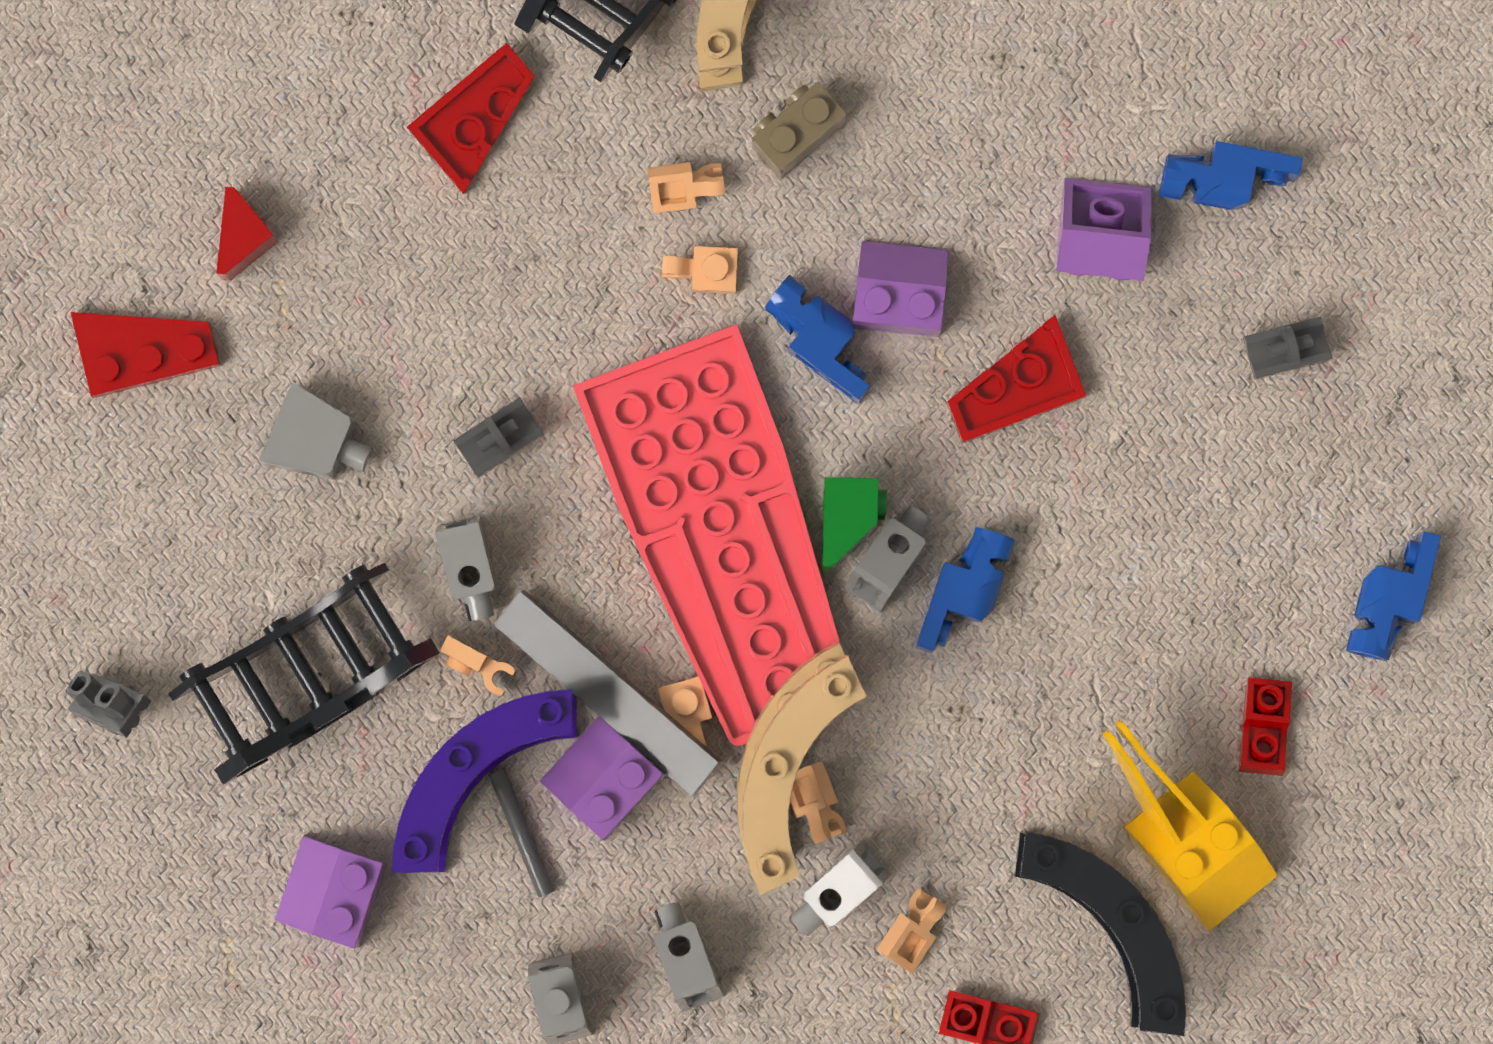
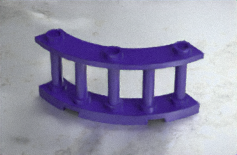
(464, 762)

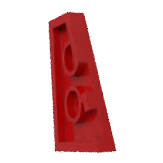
(471, 115)
(140, 350)
(1020, 386)

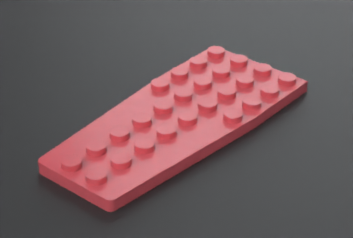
(713, 517)

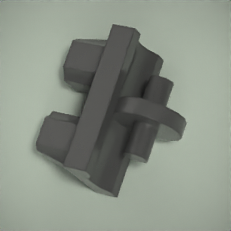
(1287, 348)
(498, 437)
(106, 703)

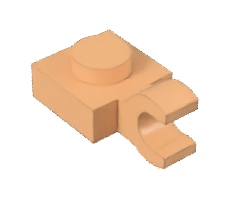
(676, 186)
(710, 269)
(465, 658)
(687, 705)
(812, 797)
(910, 936)

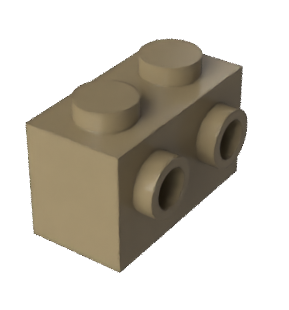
(798, 130)

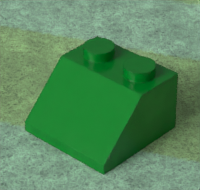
(849, 516)

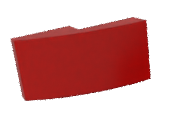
(1265, 726)
(987, 1021)

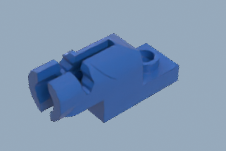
(1227, 176)
(820, 338)
(967, 589)
(1393, 597)

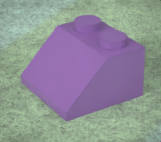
(1104, 229)
(900, 289)
(601, 778)
(331, 892)

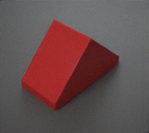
(241, 237)

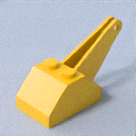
(1192, 839)

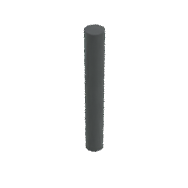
(521, 833)

